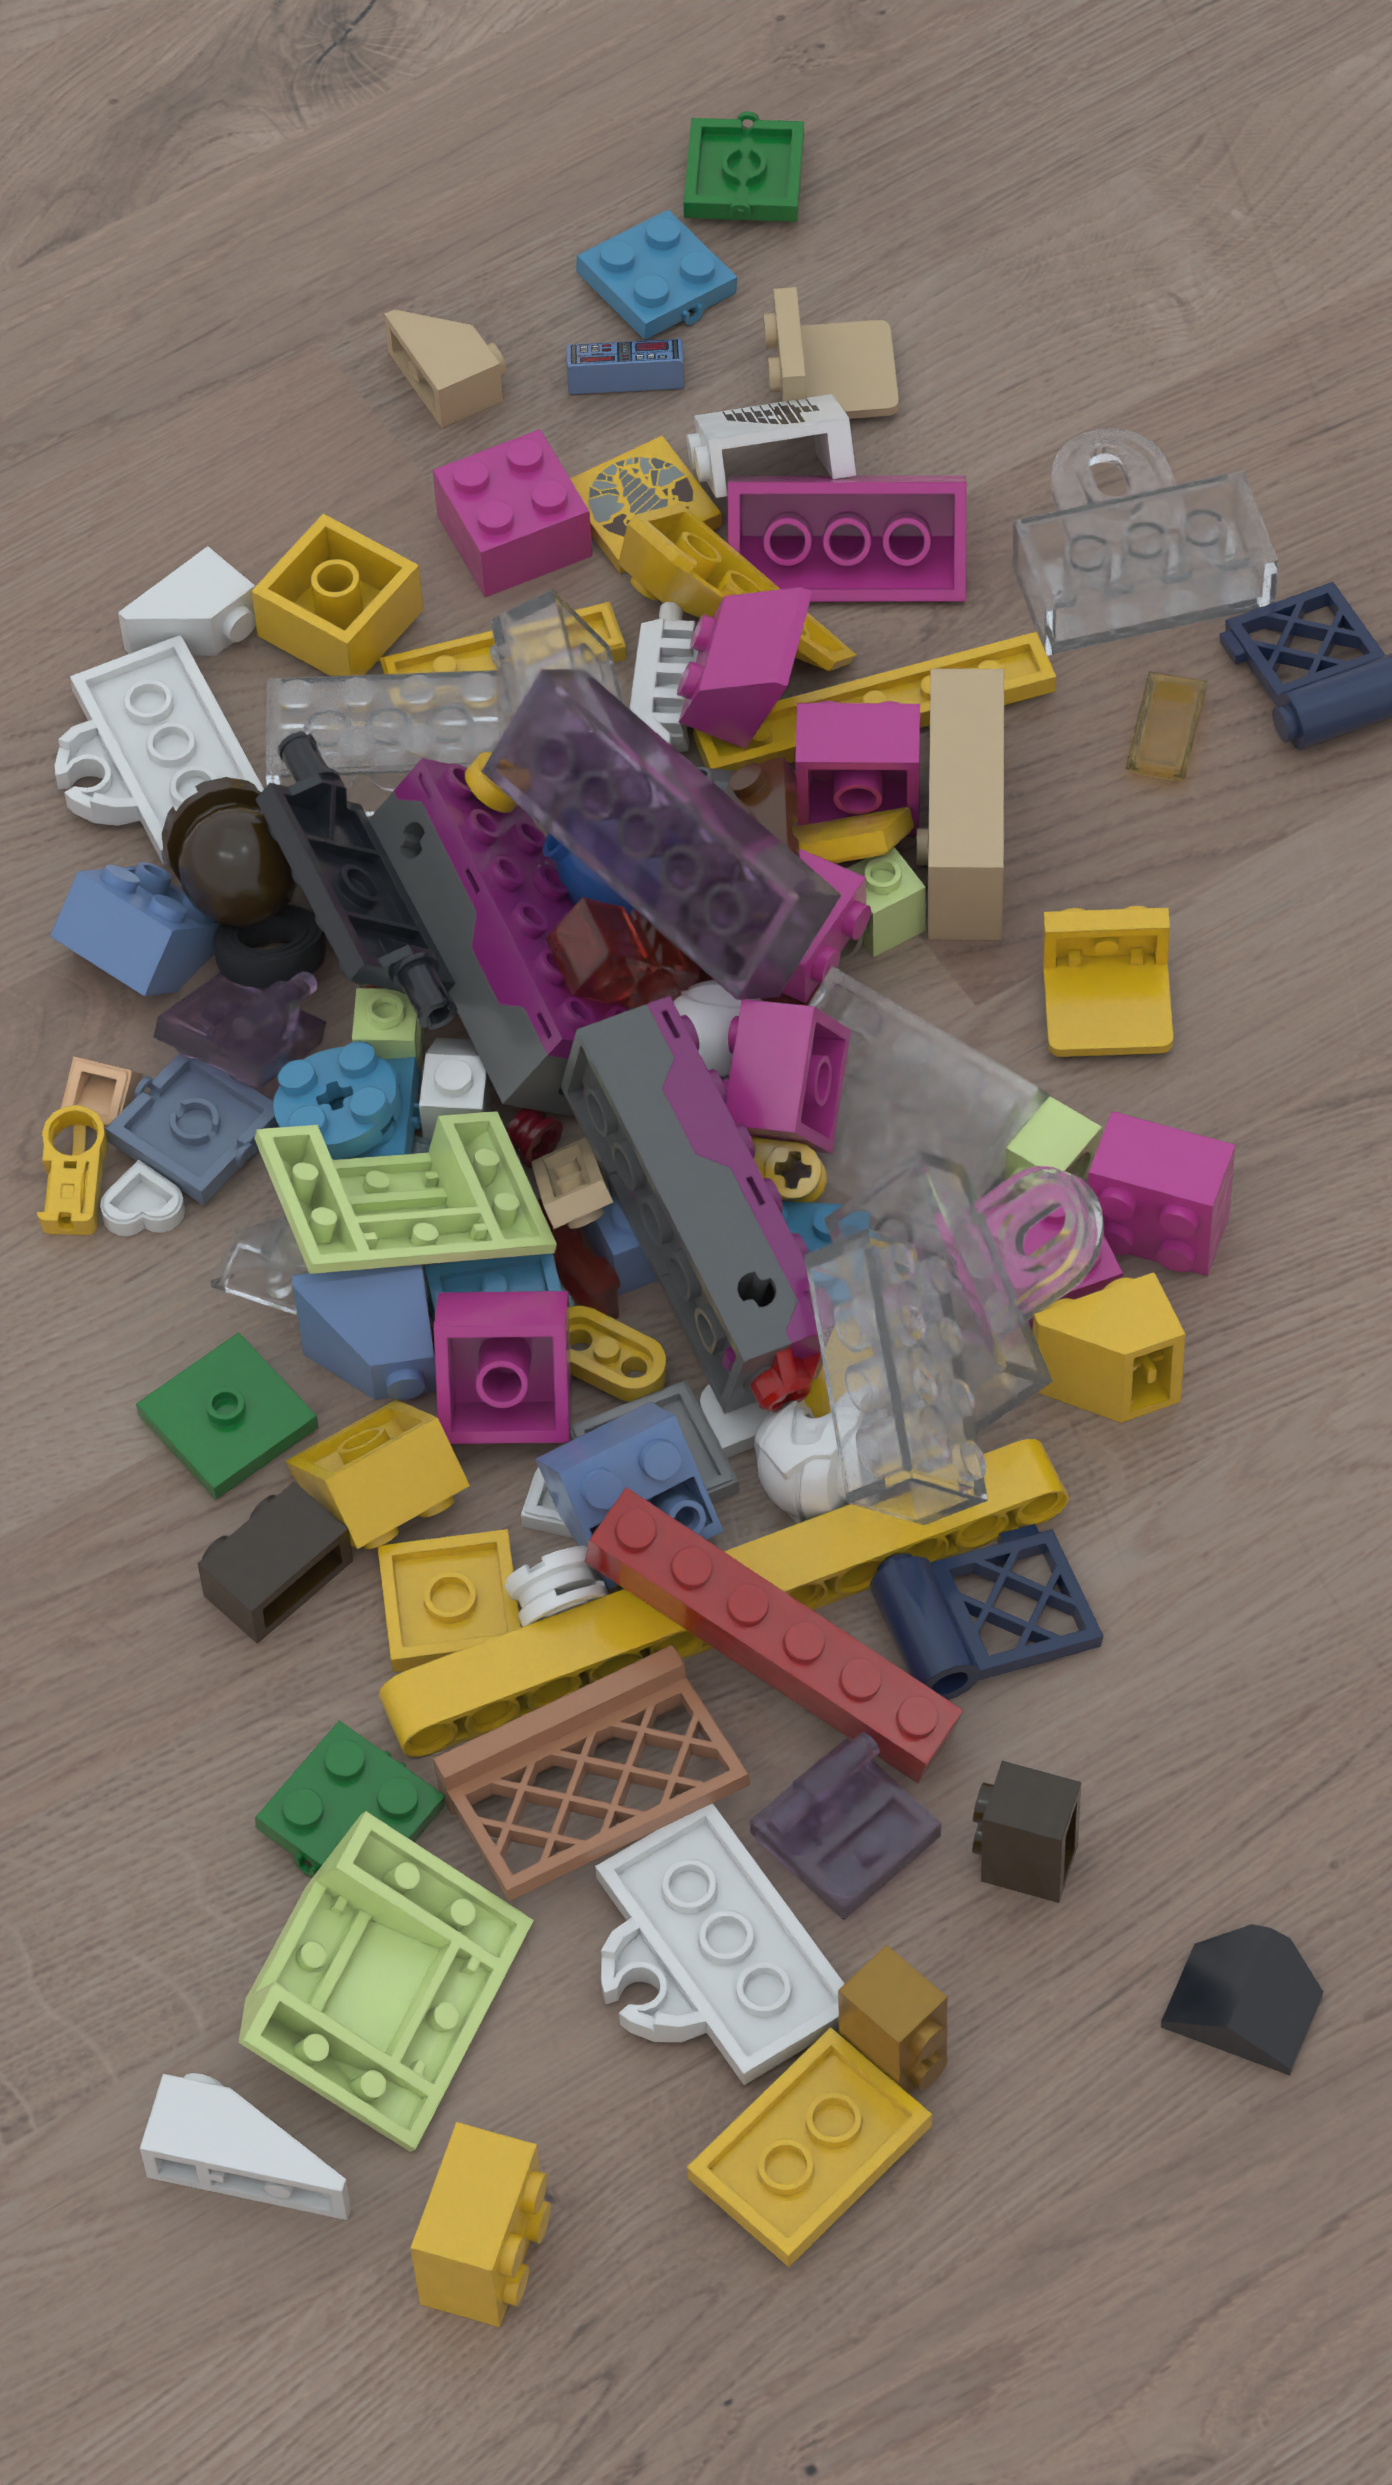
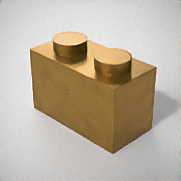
(896, 2020)

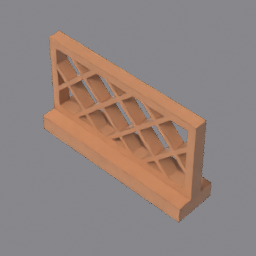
(567, 1737)

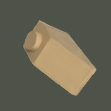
(446, 364)

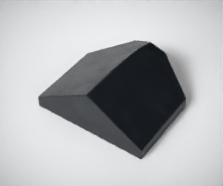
(1246, 1997)

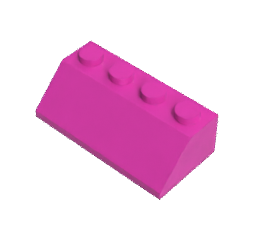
(854, 534)

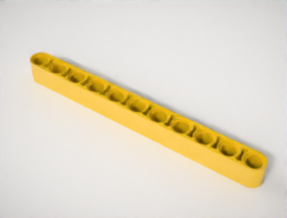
(810, 1561)

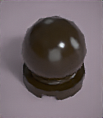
(226, 854)

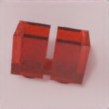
(618, 956)

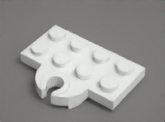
(148, 739)
(714, 1947)

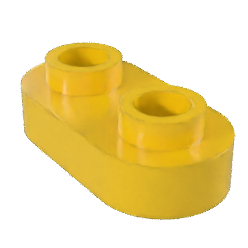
(613, 1353)

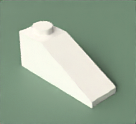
(225, 2145)

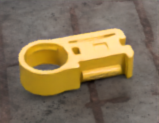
(73, 1179)

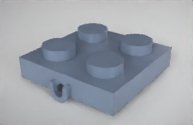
(192, 1125)

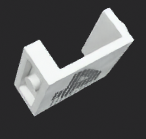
(769, 423)

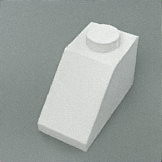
(200, 601)
(453, 1082)

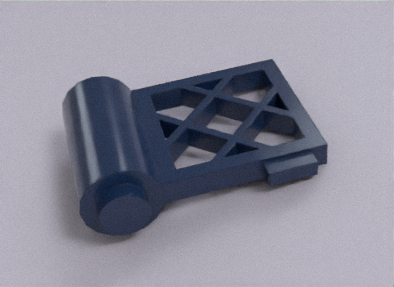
(1336, 692)
(934, 1621)

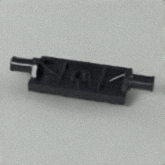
(353, 884)

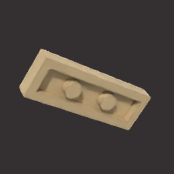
(572, 1185)

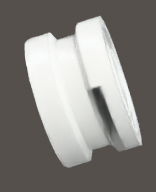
(554, 1585)

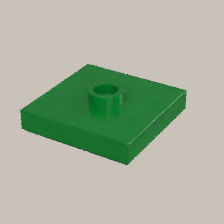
(227, 1415)

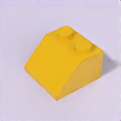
(382, 1472)

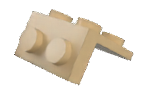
(833, 358)

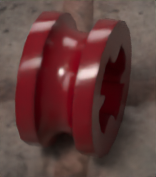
(534, 1134)

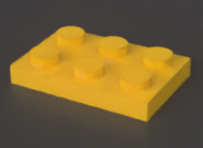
(809, 2146)

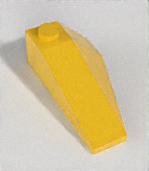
(689, 564)

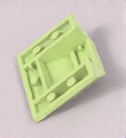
(407, 1209)
(382, 1979)

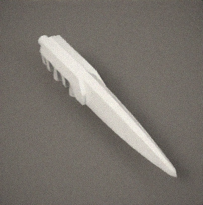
(659, 665)

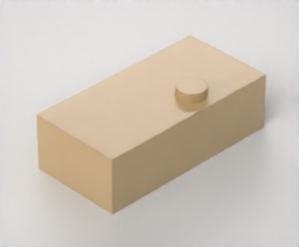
(965, 805)

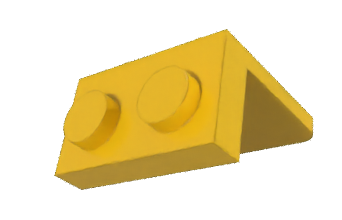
(1107, 981)

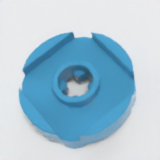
(335, 1073)

